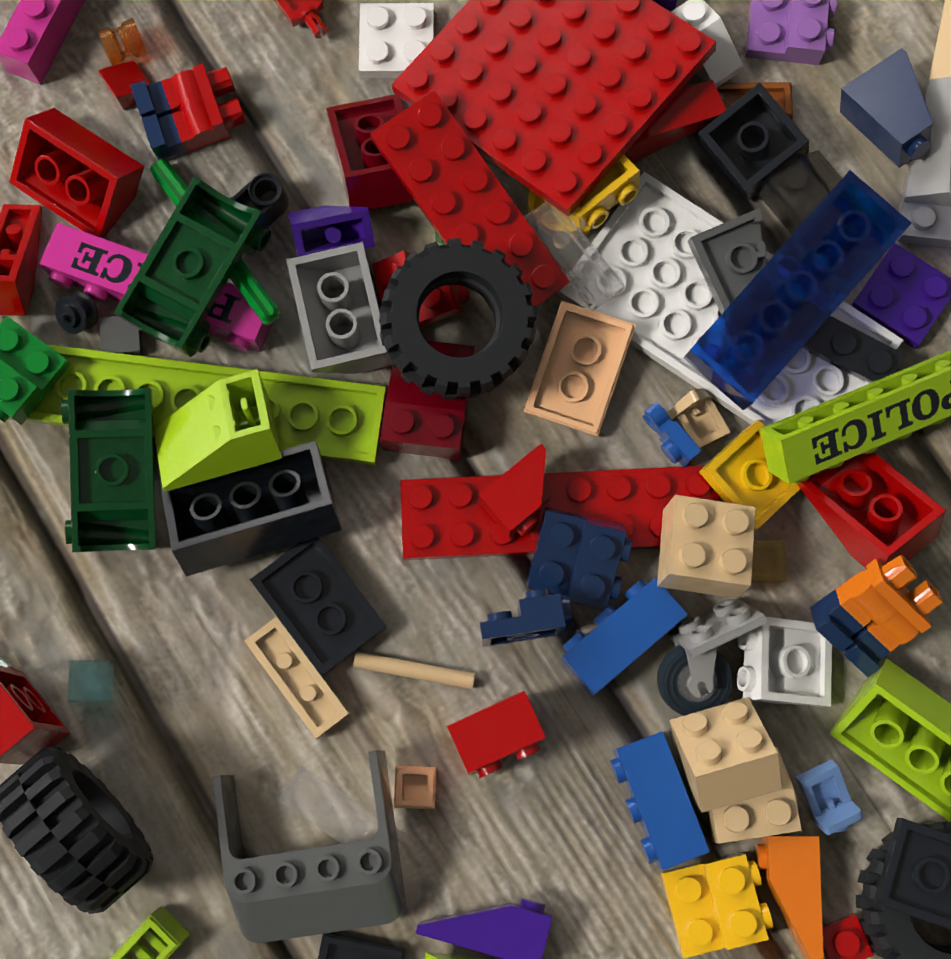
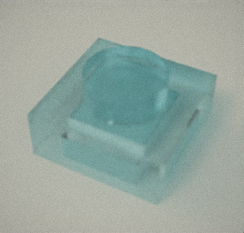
(90, 681)

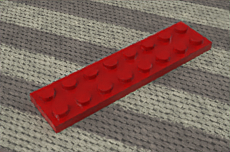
(448, 521)

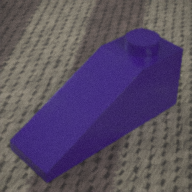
(498, 930)

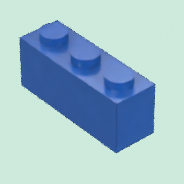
(622, 635)
(659, 802)

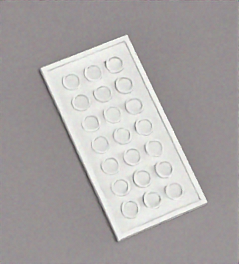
(675, 306)

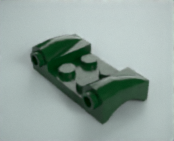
(192, 267)
(111, 470)

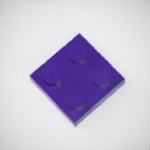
(904, 295)

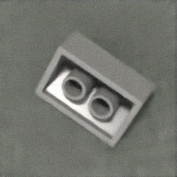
(338, 310)

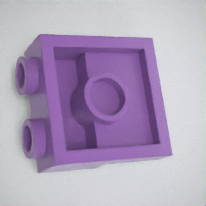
(790, 30)

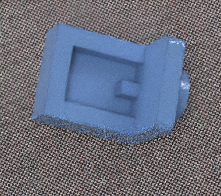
(828, 798)

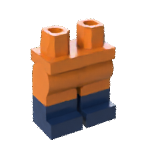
(876, 612)

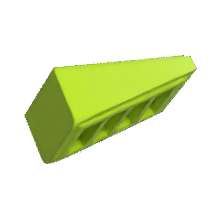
(160, 931)

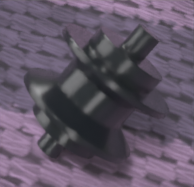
(76, 312)

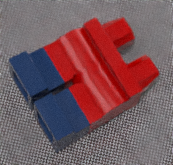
(185, 111)

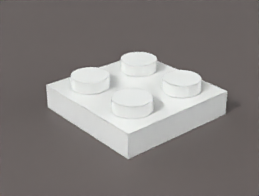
(392, 36)

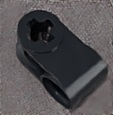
(251, 196)

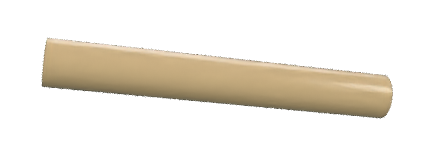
(414, 670)

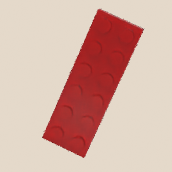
(462, 192)

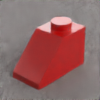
(517, 494)

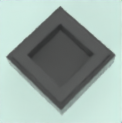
(120, 336)

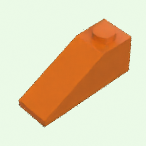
(794, 880)

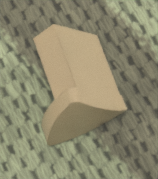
(700, 418)

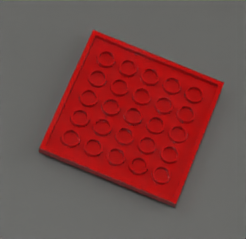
(557, 84)

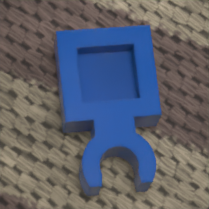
(676, 442)

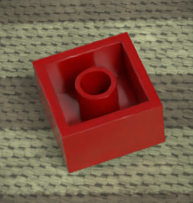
(496, 734)

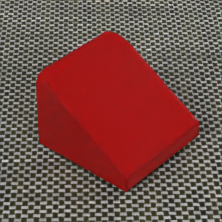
(118, 81)

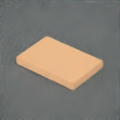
(579, 368)

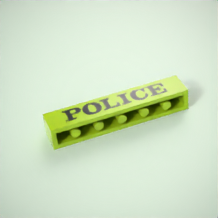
(859, 420)

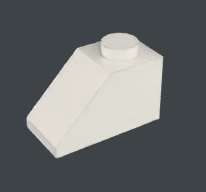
(725, 60)

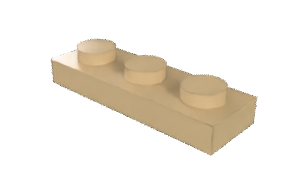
(296, 678)

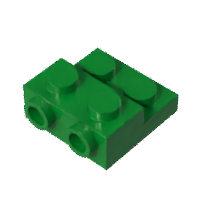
(26, 371)

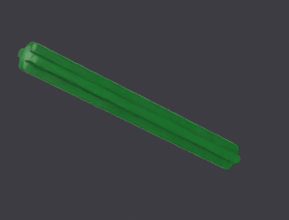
(241, 276)

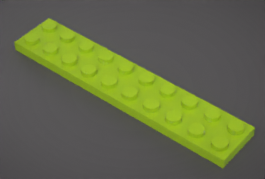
(334, 413)

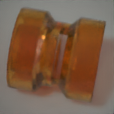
(130, 38)

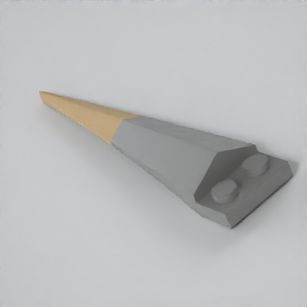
(928, 180)

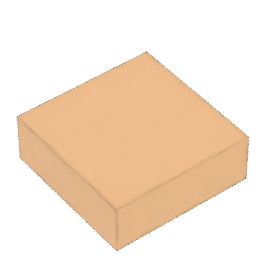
(415, 787)

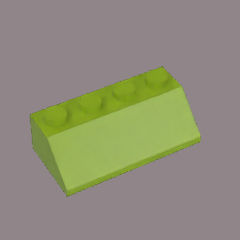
(902, 733)

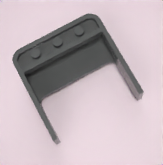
(313, 887)

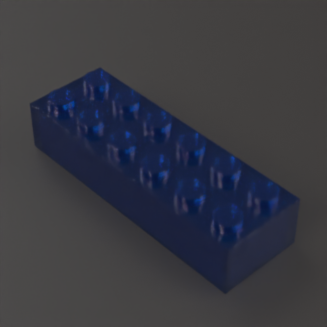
(797, 290)

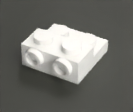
(786, 664)

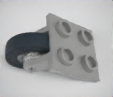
(694, 672)

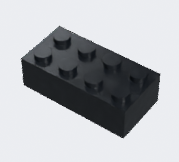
(251, 511)

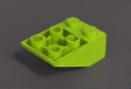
(218, 433)

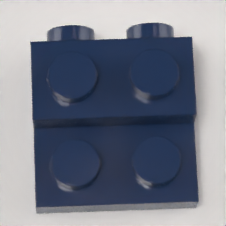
(579, 557)
(538, 617)

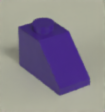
(330, 228)

